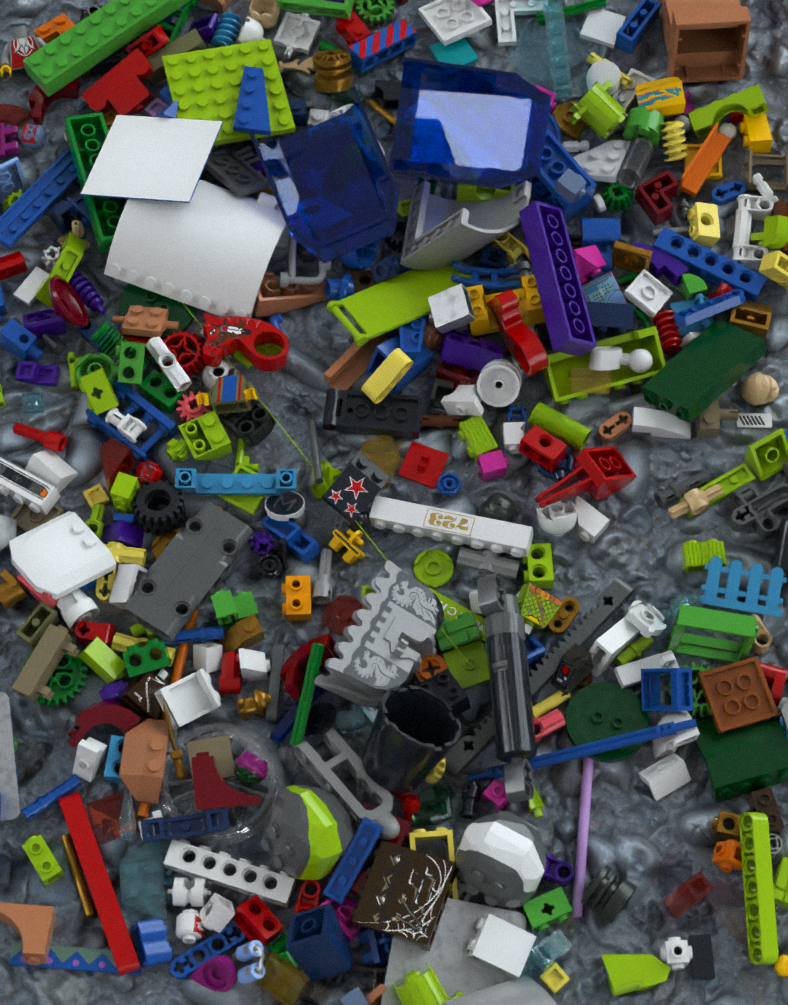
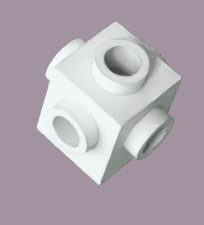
(674, 961)

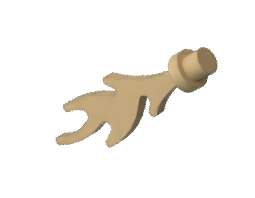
(303, 67)

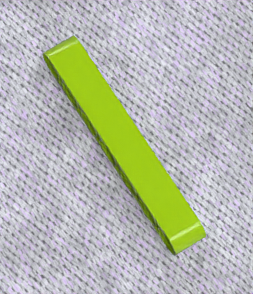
(758, 888)

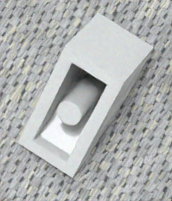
(589, 522)
(253, 665)

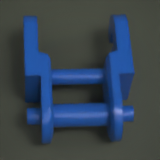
(515, 409)

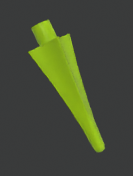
(536, 805)

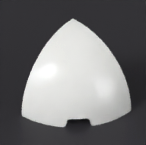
(667, 745)

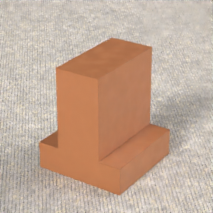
(705, 39)

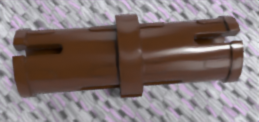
(440, 421)

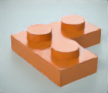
(54, 28)

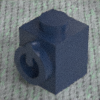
(386, 269)

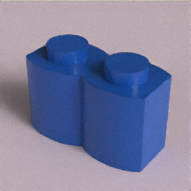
(152, 942)

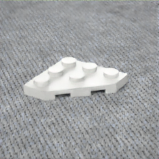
(604, 160)

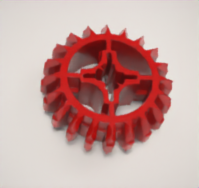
(188, 360)

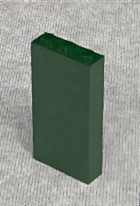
(704, 370)

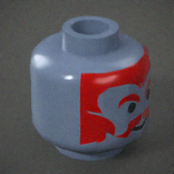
(32, 136)

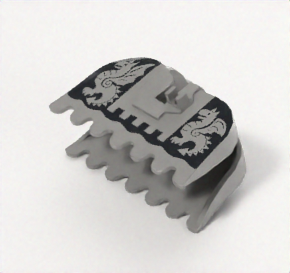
(387, 640)

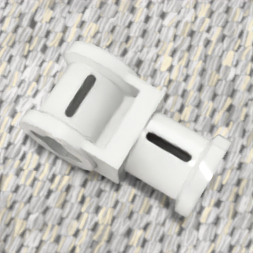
(126, 425)

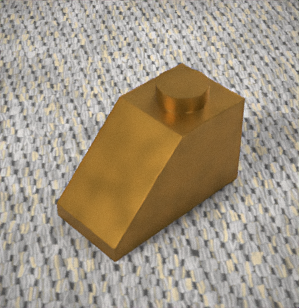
(242, 635)

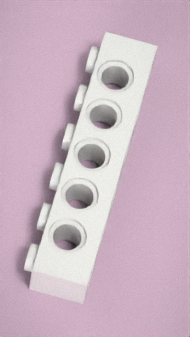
(279, 895)

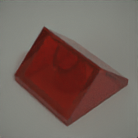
(457, 374)

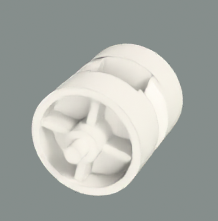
(189, 892)

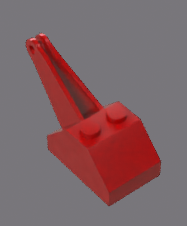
(600, 472)

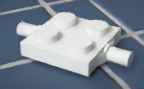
(297, 33)

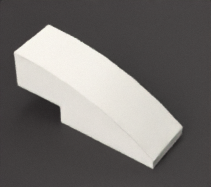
(659, 424)

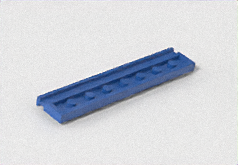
(37, 199)

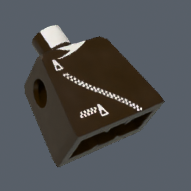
(141, 695)

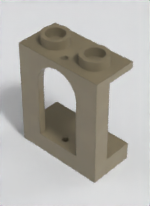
(753, 159)

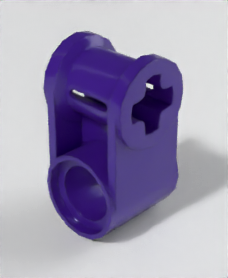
(553, 867)

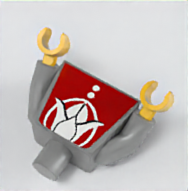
(18, 50)

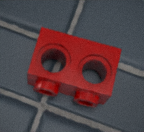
(257, 921)

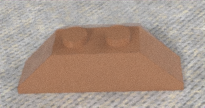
(144, 760)

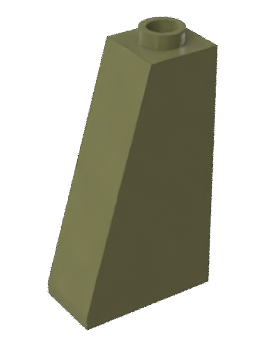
(189, 42)

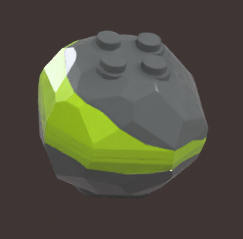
(307, 831)

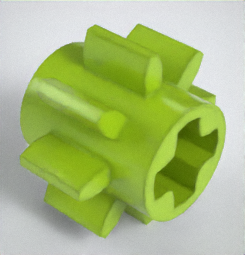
(177, 450)

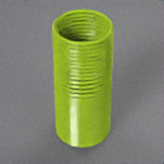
(568, 430)

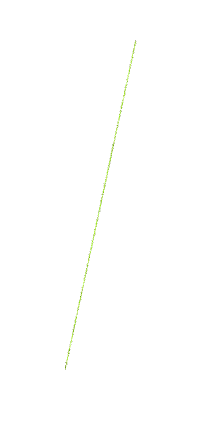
(323, 479)

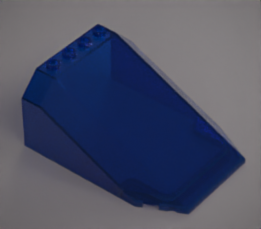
(467, 125)
(332, 184)

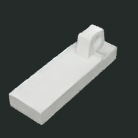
(630, 673)

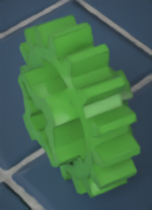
(375, 11)

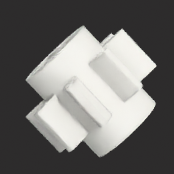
(51, 256)

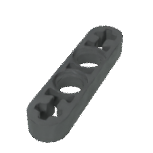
(275, 682)

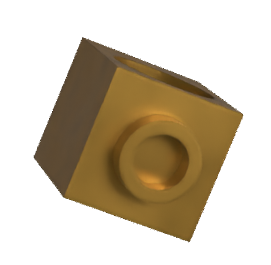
(720, 831)

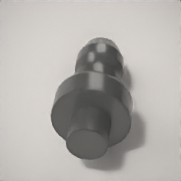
(683, 206)

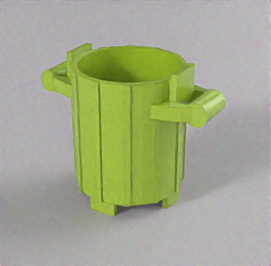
(599, 110)
(423, 989)

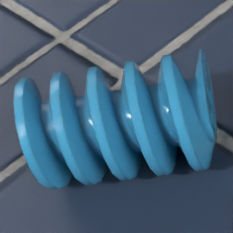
(227, 30)

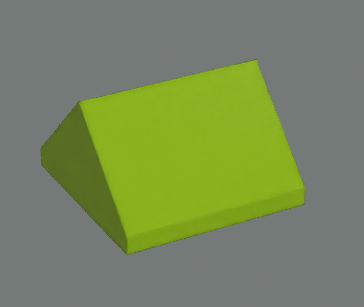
(768, 455)

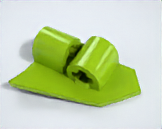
(634, 972)

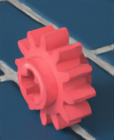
(188, 407)

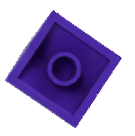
(44, 323)

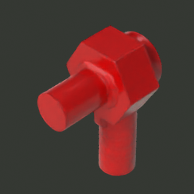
(409, 804)

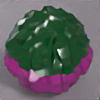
(250, 768)

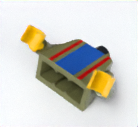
(229, 394)

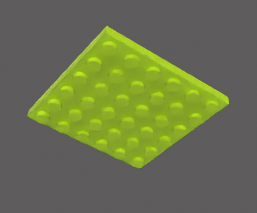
(210, 84)

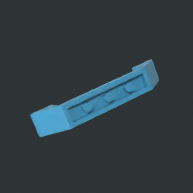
(236, 484)

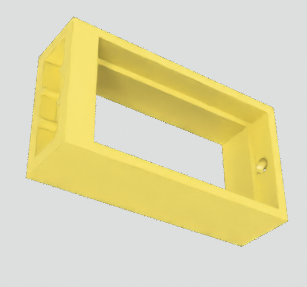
(439, 833)

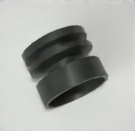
(608, 894)

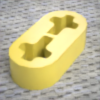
(100, 586)

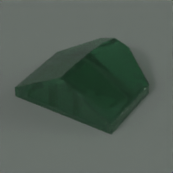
(434, 806)

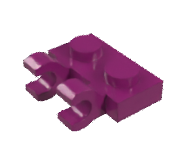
(8, 148)

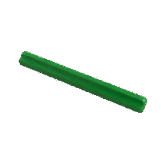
(306, 694)

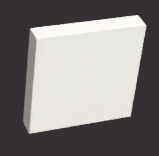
(602, 27)
(647, 293)

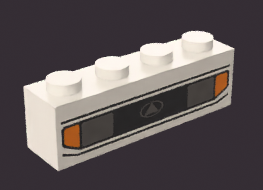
(27, 488)

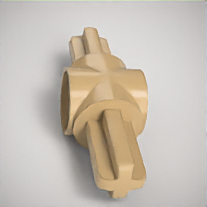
(695, 501)

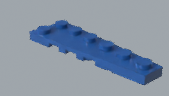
(412, 334)

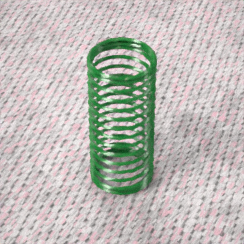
(105, 325)

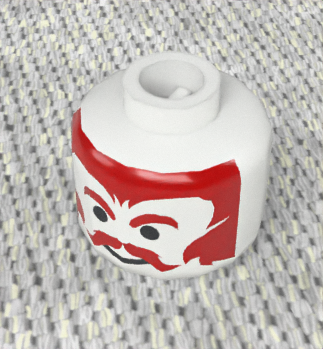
(189, 926)

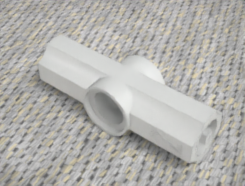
(174, 372)

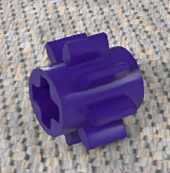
(261, 543)

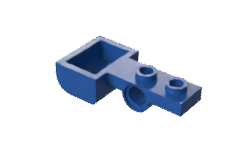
(603, 234)

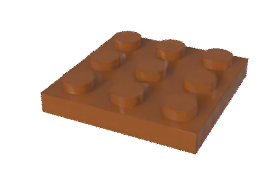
(737, 695)

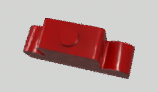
(122, 87)

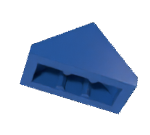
(535, 650)

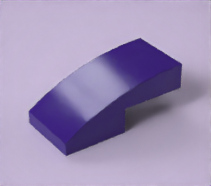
(37, 374)

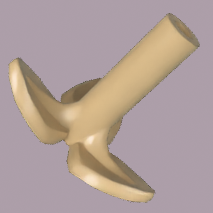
(78, 230)

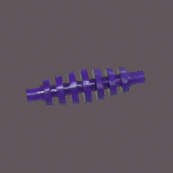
(87, 293)

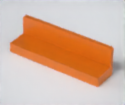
(704, 162)

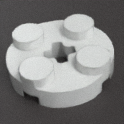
(645, 618)

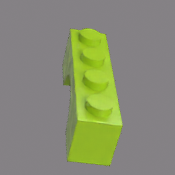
(747, 101)

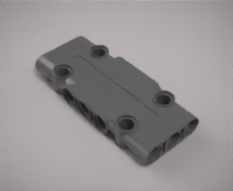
(187, 571)

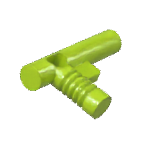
(72, 369)
(244, 460)

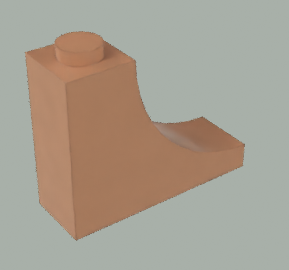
(34, 926)

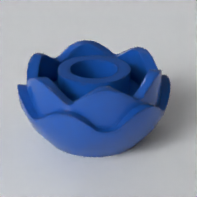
(453, 480)

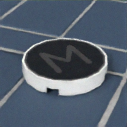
(285, 506)

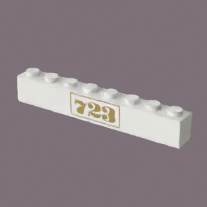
(451, 526)

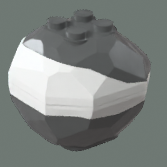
(501, 859)

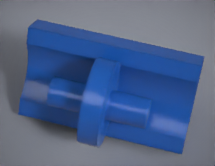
(379, 944)

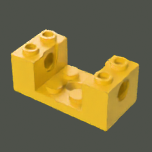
(529, 306)

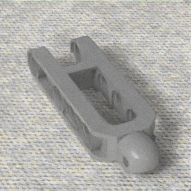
(348, 759)

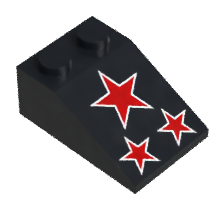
(355, 487)

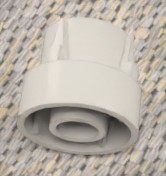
(77, 608)

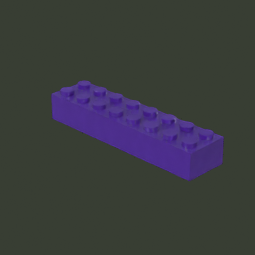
(557, 279)

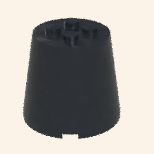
(409, 738)

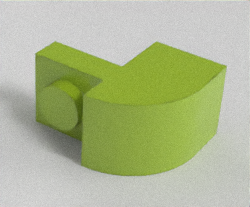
(775, 233)

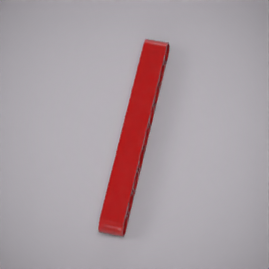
(99, 884)

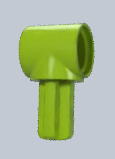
(95, 520)

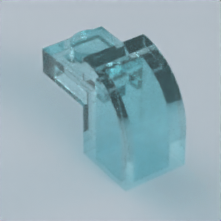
(550, 950)

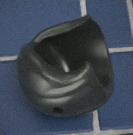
(504, 513)

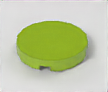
(433, 568)

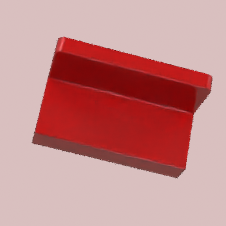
(12, 265)

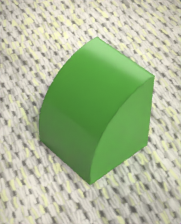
(692, 285)

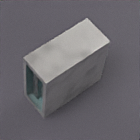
(451, 308)

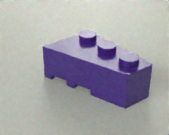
(467, 351)

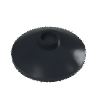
(320, 719)

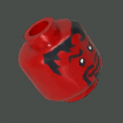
(148, 472)

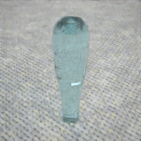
(127, 820)

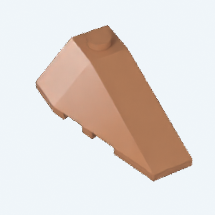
(275, 299)

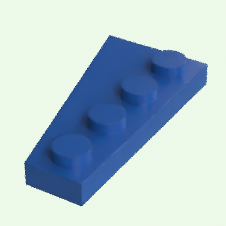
(252, 104)

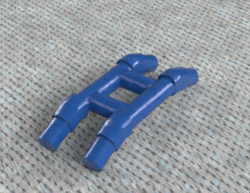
(494, 273)

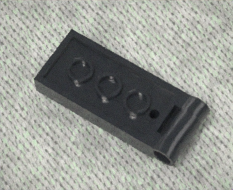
(358, 414)

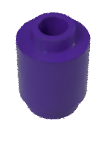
(112, 690)

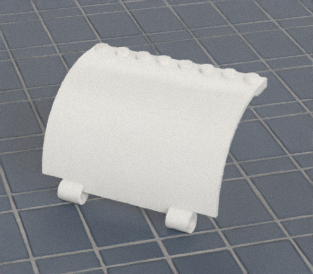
(200, 250)

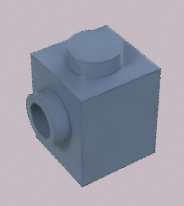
(571, 186)

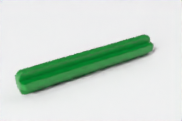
(576, 9)

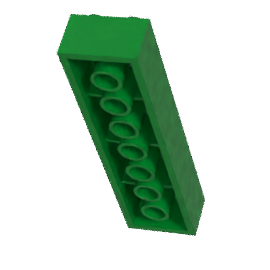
(85, 139)

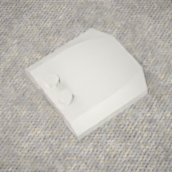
(60, 555)

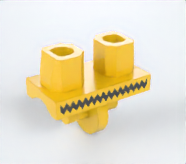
(353, 552)

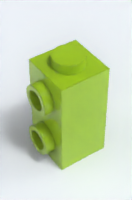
(103, 660)
(43, 859)

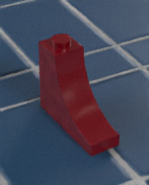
(212, 790)

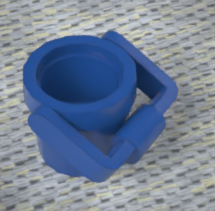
(339, 288)

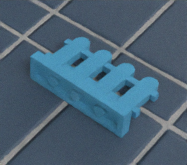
(753, 588)

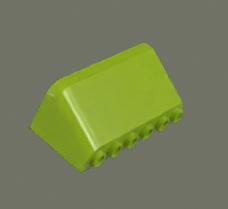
(560, 364)

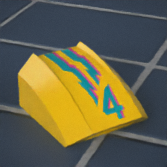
(662, 95)

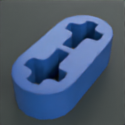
(727, 192)

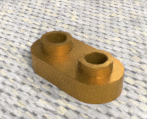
(564, 617)

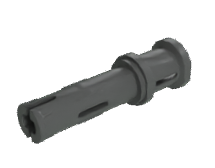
(675, 492)

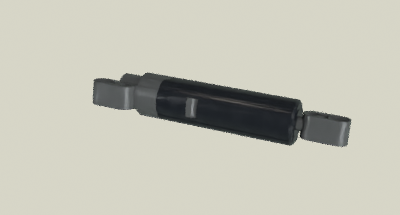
(509, 686)

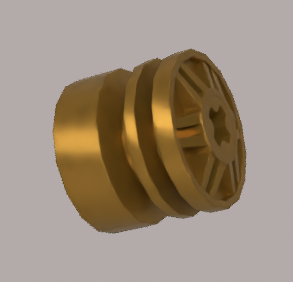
(332, 71)

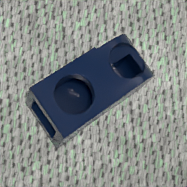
(88, 331)

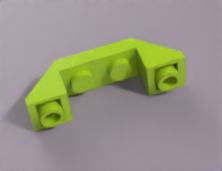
(69, 258)

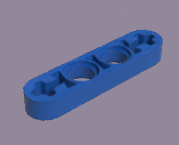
(709, 308)
(206, 947)

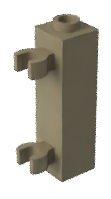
(43, 662)

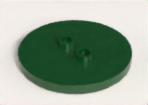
(136, 295)
(602, 713)

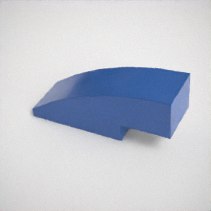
(297, 541)

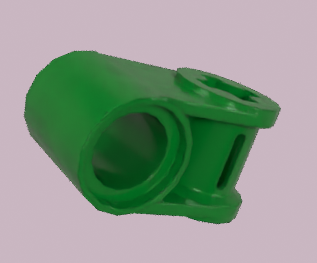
(279, 948)

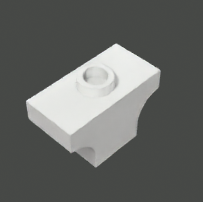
(463, 401)
(88, 758)

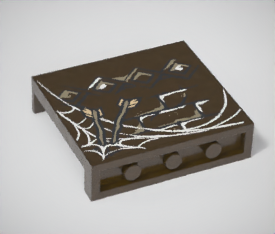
(404, 894)

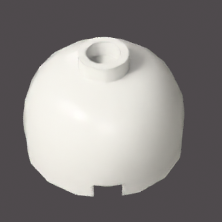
(250, 31)
(557, 517)

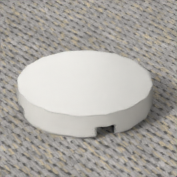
(602, 72)

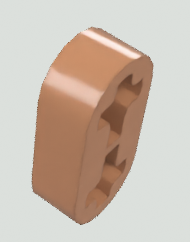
(612, 423)

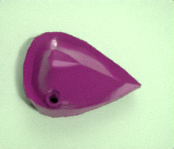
(215, 973)

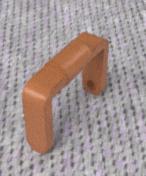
(375, 996)

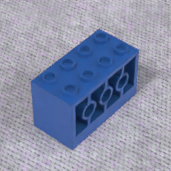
(554, 165)

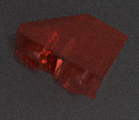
(688, 894)

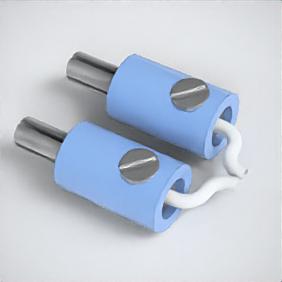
(245, 953)

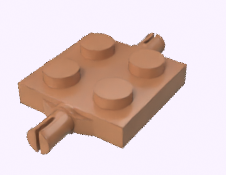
(145, 321)

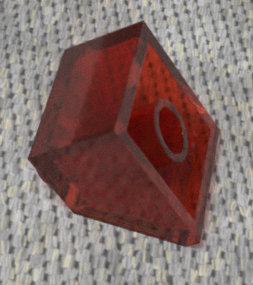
(115, 458)

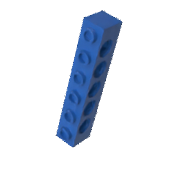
(711, 274)

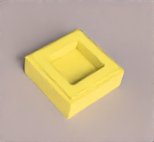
(96, 495)
(554, 978)

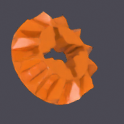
(435, 661)

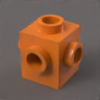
(728, 855)

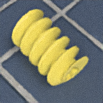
(674, 141)

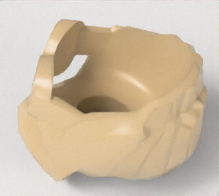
(265, 12)
(759, 389)

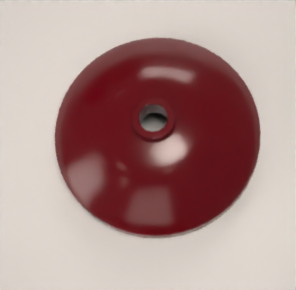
(67, 302)

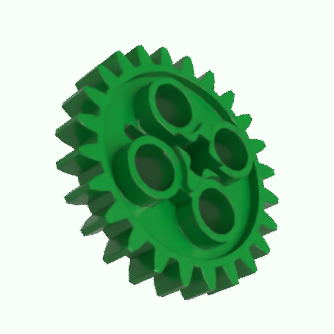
(62, 693)

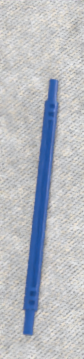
(592, 748)

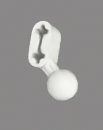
(612, 358)

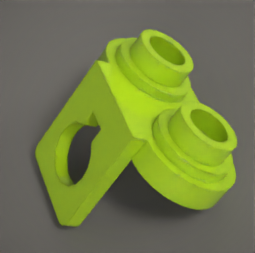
(328, 476)

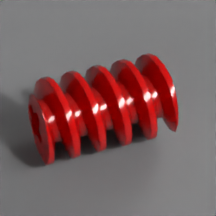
(667, 331)

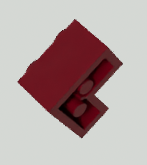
(655, 195)

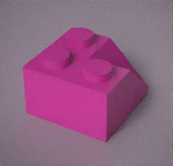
(588, 262)

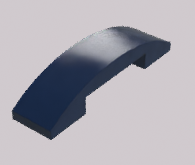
(185, 826)

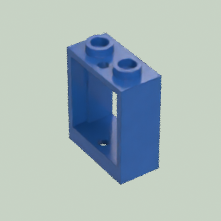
(680, 689)

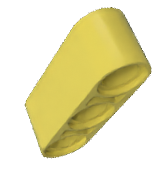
(387, 375)

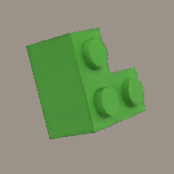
(233, 609)

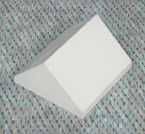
(51, 469)

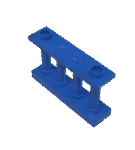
(150, 415)

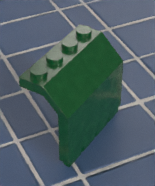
(743, 757)

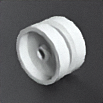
(494, 393)

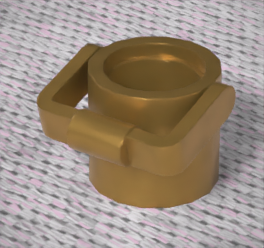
(11, 590)

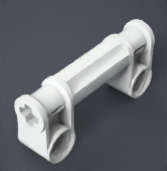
(742, 229)

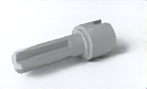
(322, 588)

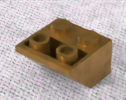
(752, 317)

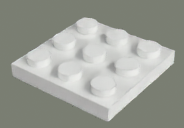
(454, 19)

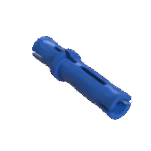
(200, 634)
(48, 799)

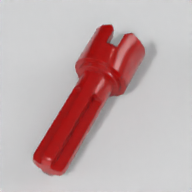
(51, 440)

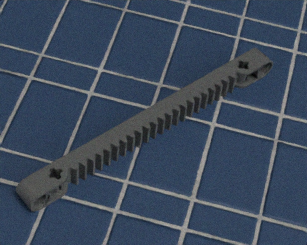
(616, 594)

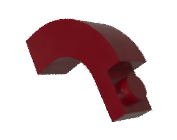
(40, 101)
(296, 665)
(103, 712)

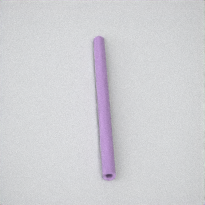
(582, 837)

